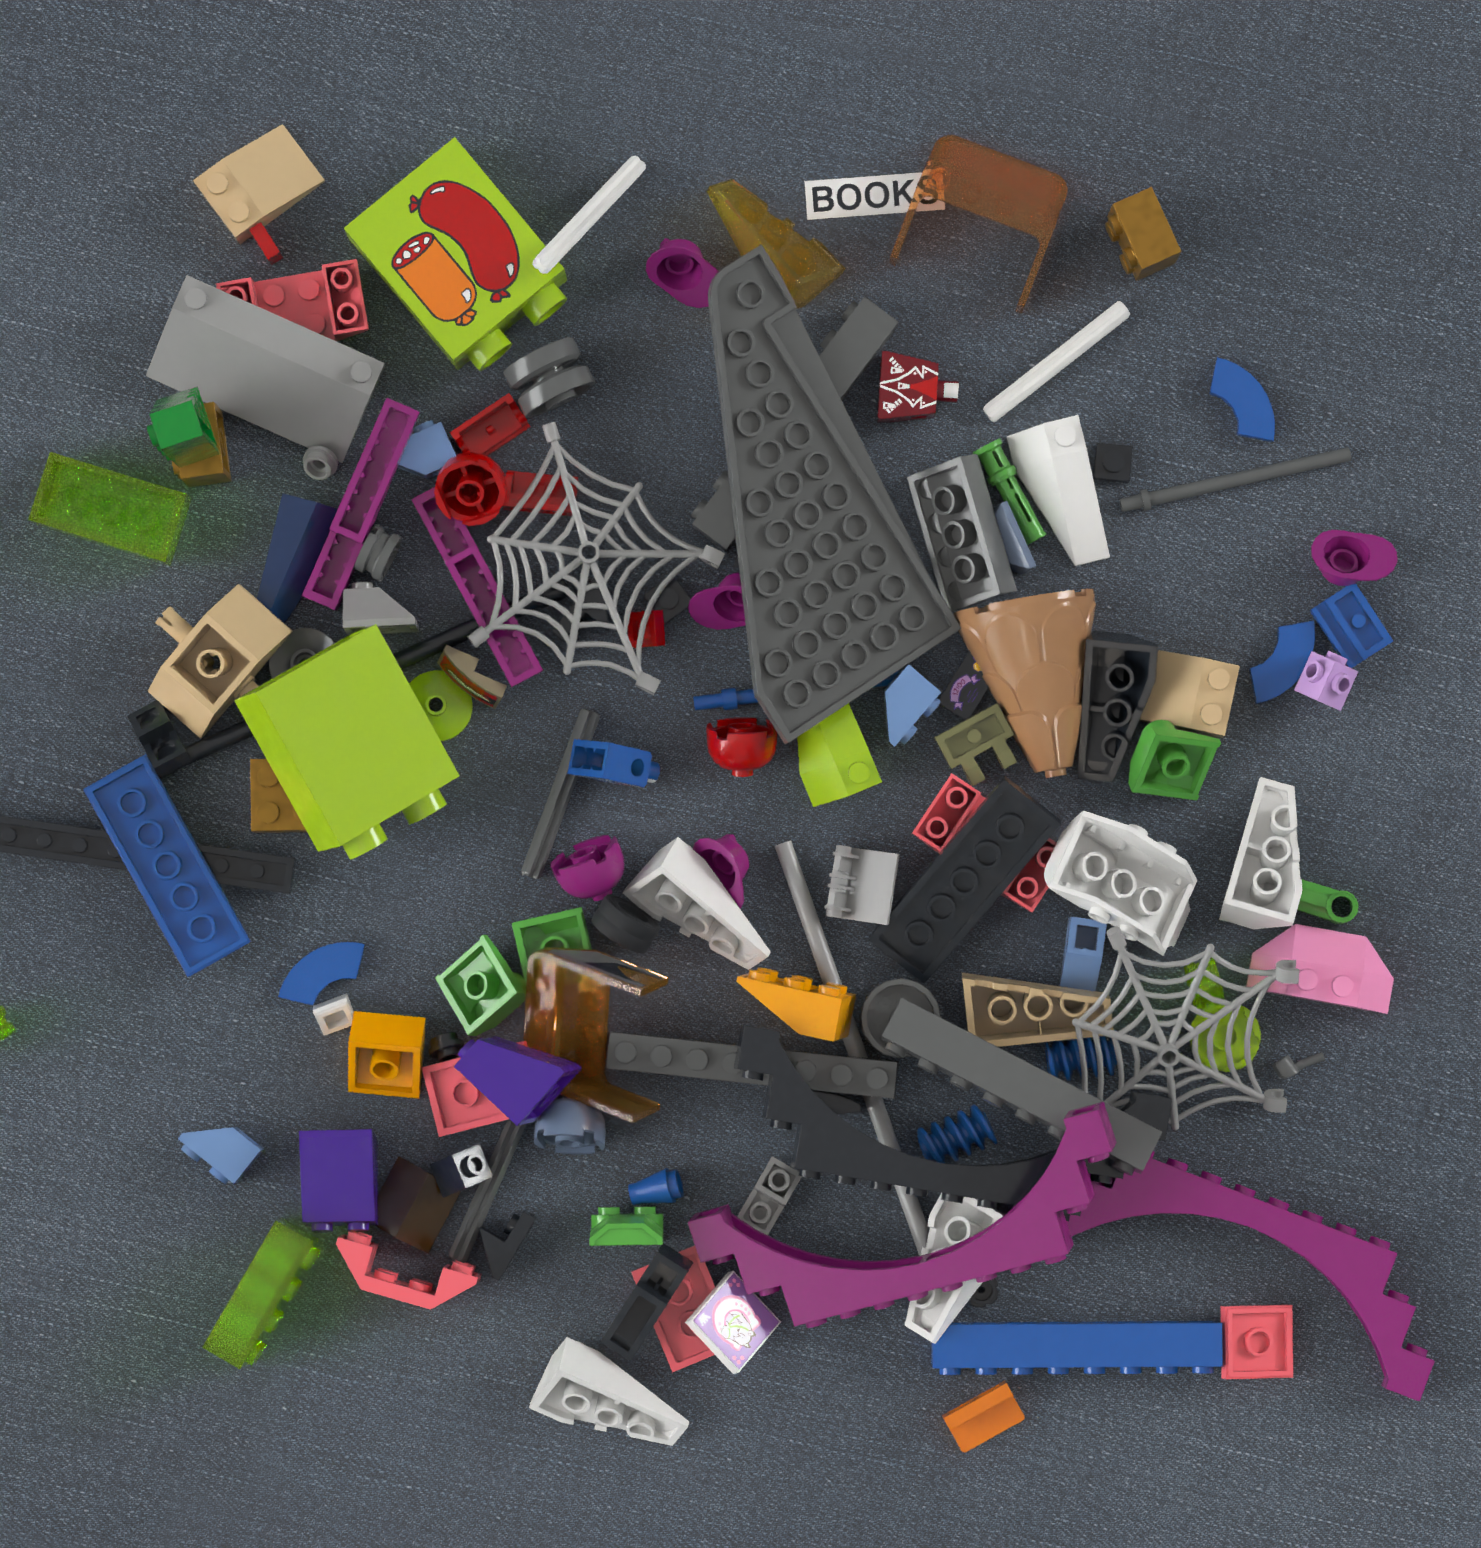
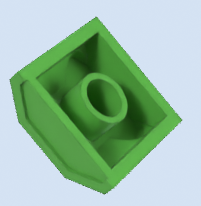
(1171, 761)
(554, 930)
(482, 987)
(635, 1228)

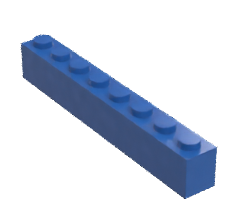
(1079, 1345)

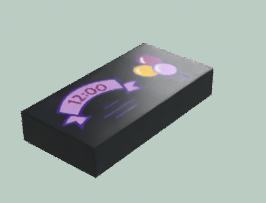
(964, 689)

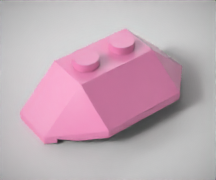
(1332, 968)

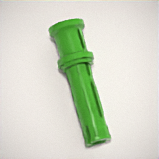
(1002, 476)

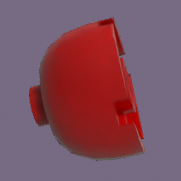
(470, 488)
(741, 744)

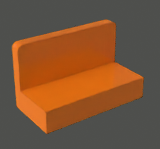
(983, 1416)

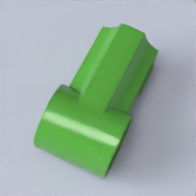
(1318, 900)

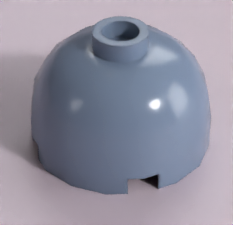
(571, 1127)

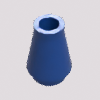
(657, 1188)

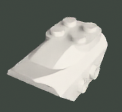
(1122, 879)

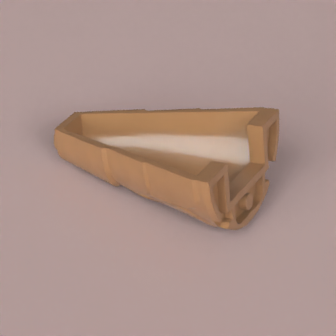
(1035, 668)

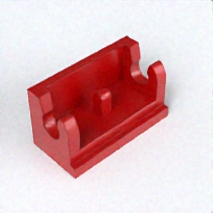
(491, 427)
(519, 482)

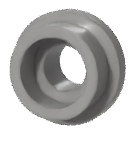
(319, 462)

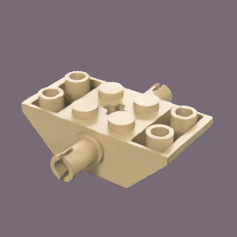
(234, 630)

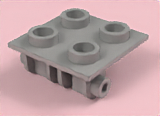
(862, 885)

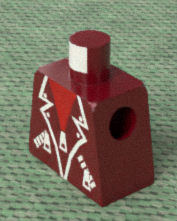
(911, 388)

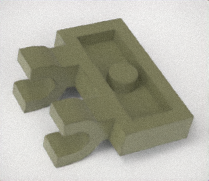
(975, 736)

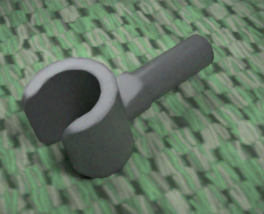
(1287, 1068)

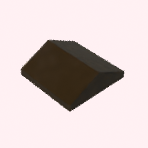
(413, 1205)

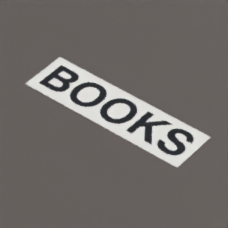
(865, 196)

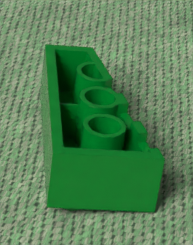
(182, 428)

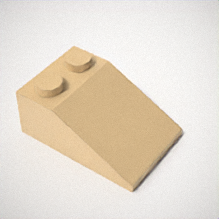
(258, 182)
(1192, 693)

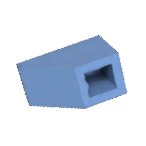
(427, 450)
(905, 701)
(1082, 953)
(225, 1149)

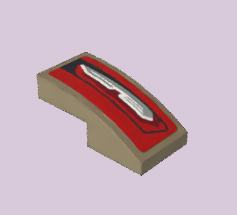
(460, 669)

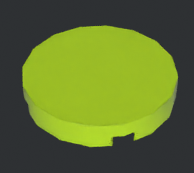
(1219, 1038)

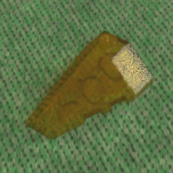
(802, 264)

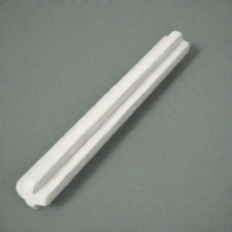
(589, 214)
(1056, 361)

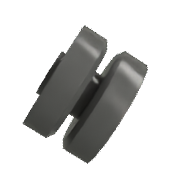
(549, 377)
(881, 1004)

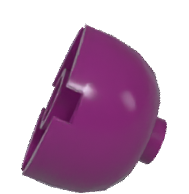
(591, 869)

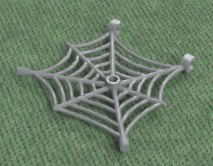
(708, 555)
(1168, 1046)

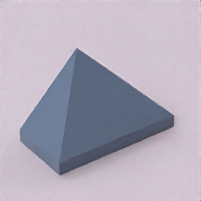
(1014, 542)

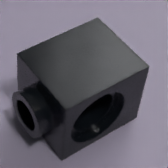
(461, 1170)

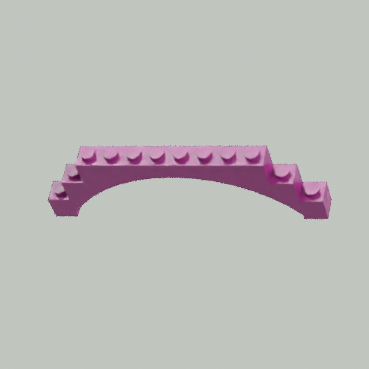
(1350, 1264)
(831, 1286)

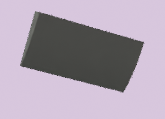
(961, 532)

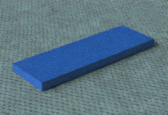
(167, 865)

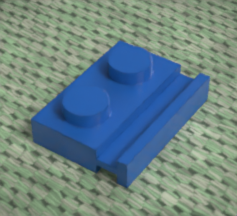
(1351, 625)

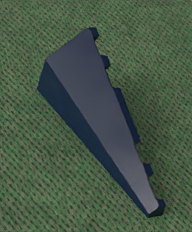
(293, 552)

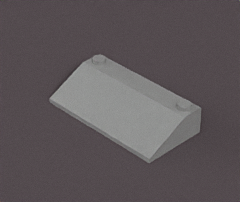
(264, 368)

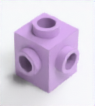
(1326, 679)

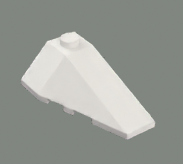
(1060, 480)

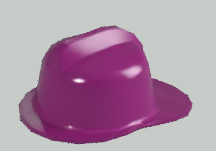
(681, 271)
(1353, 557)
(719, 606)
(727, 861)

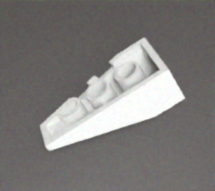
(1267, 870)
(688, 893)
(948, 1226)
(595, 1390)

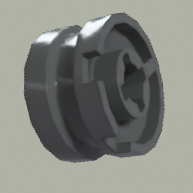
(378, 553)

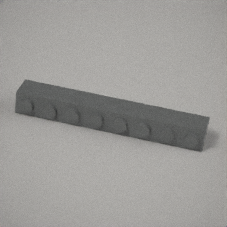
(845, 359)
(717, 1062)
(1009, 1081)

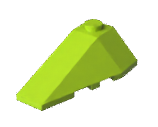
(835, 759)

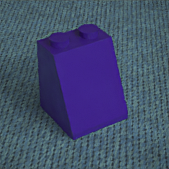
(515, 1076)
(339, 1179)

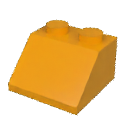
(386, 1054)

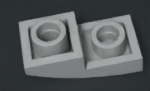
(769, 1195)

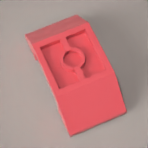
(318, 300)
(949, 813)
(360, 1254)

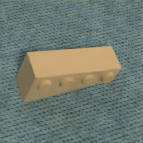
(1026, 1012)

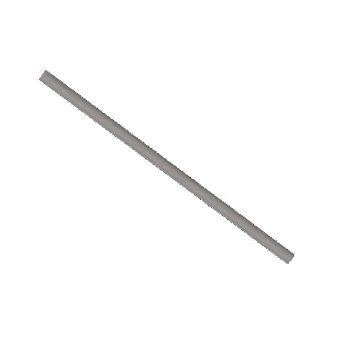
(853, 1043)

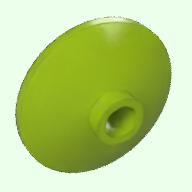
(456, 703)

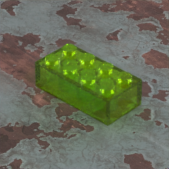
(110, 509)
(261, 1293)

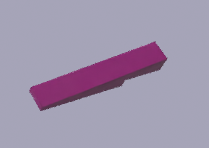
(361, 504)
(477, 588)

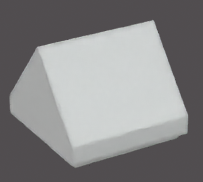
(334, 1014)

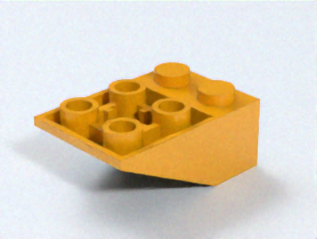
(807, 1008)

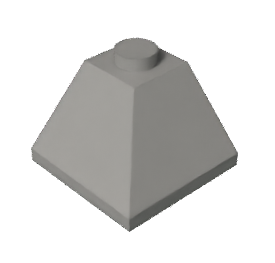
(370, 606)

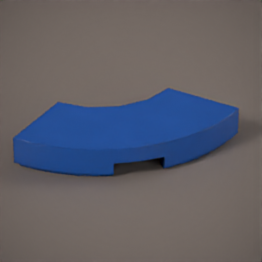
(1245, 398)
(1285, 663)
(320, 969)

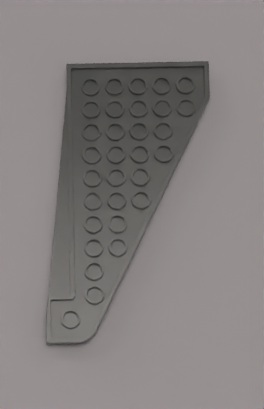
(820, 549)

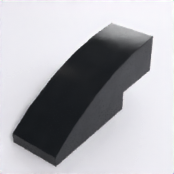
(646, 1302)

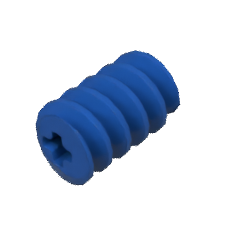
(1068, 1059)
(956, 1135)

